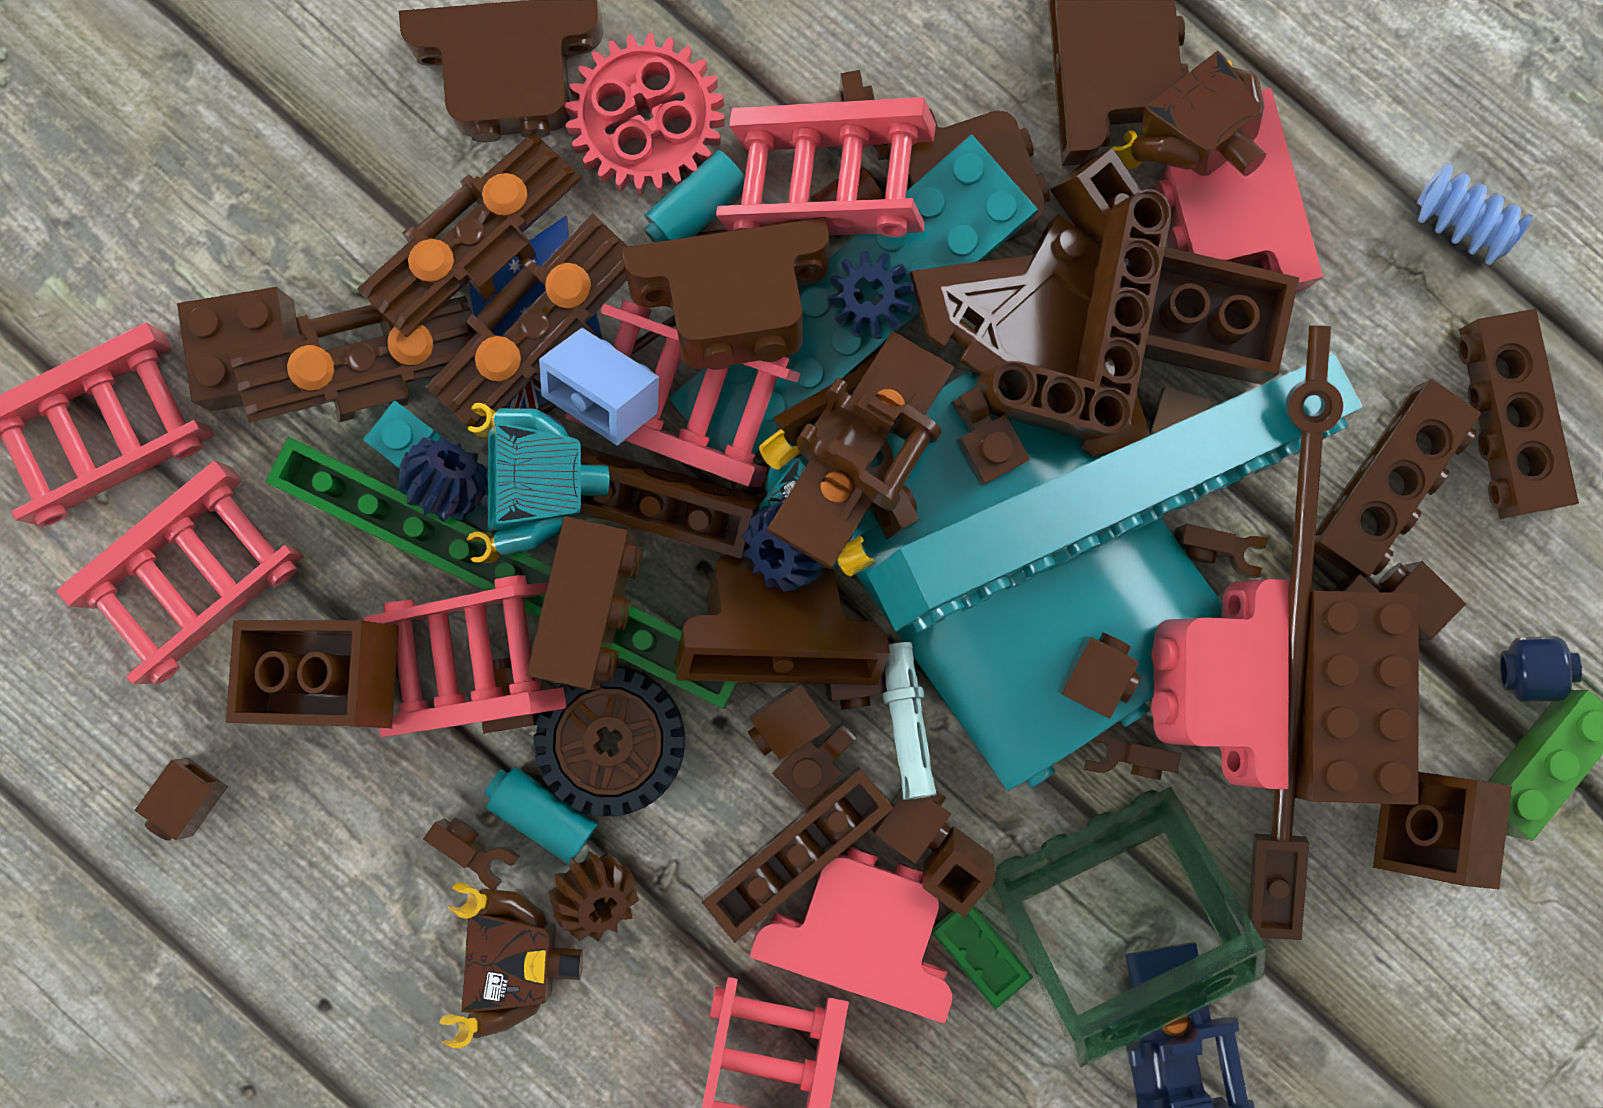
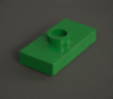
(981, 955)

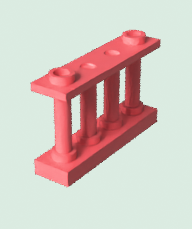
(831, 124)
(94, 374)
(691, 442)
(135, 556)
(487, 699)
(813, 1075)

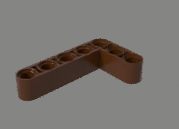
(1102, 334)

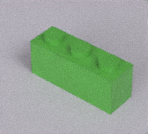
(1551, 761)

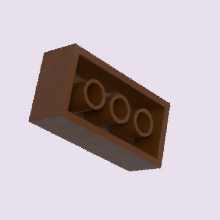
(1360, 699)

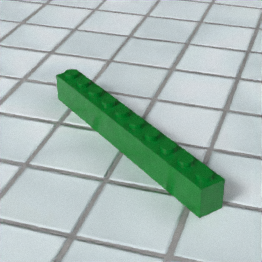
(386, 515)

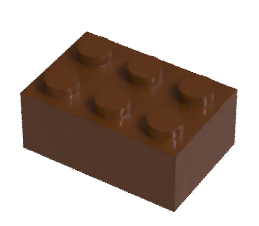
(1220, 316)
(585, 604)
(312, 673)

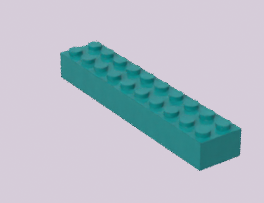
(1096, 503)

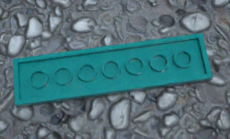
(966, 214)

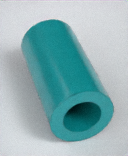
(695, 200)
(539, 814)

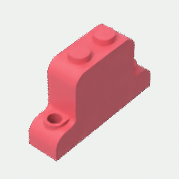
(1245, 216)
(1229, 682)
(863, 935)

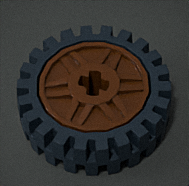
(598, 779)

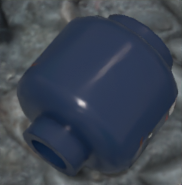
(1539, 669)

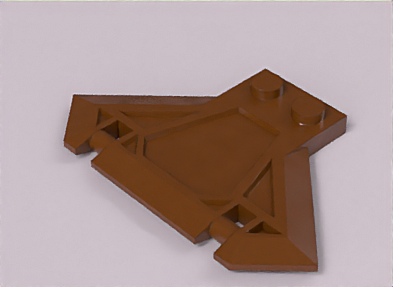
(1024, 312)

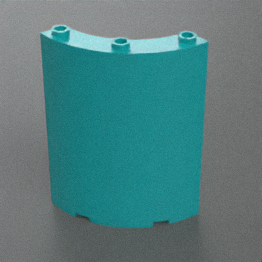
(1010, 653)

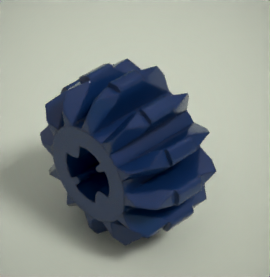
(875, 277)
(442, 478)
(774, 558)

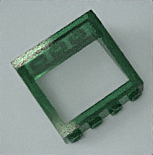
(1169, 995)

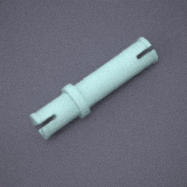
(908, 725)

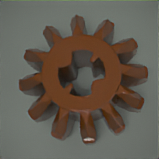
(593, 896)

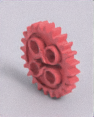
(625, 76)

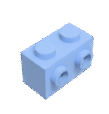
(599, 385)

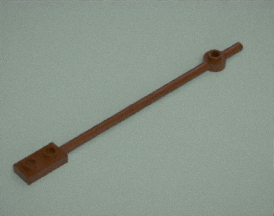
(1279, 857)

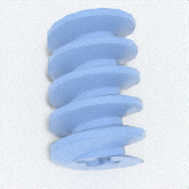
(1472, 214)

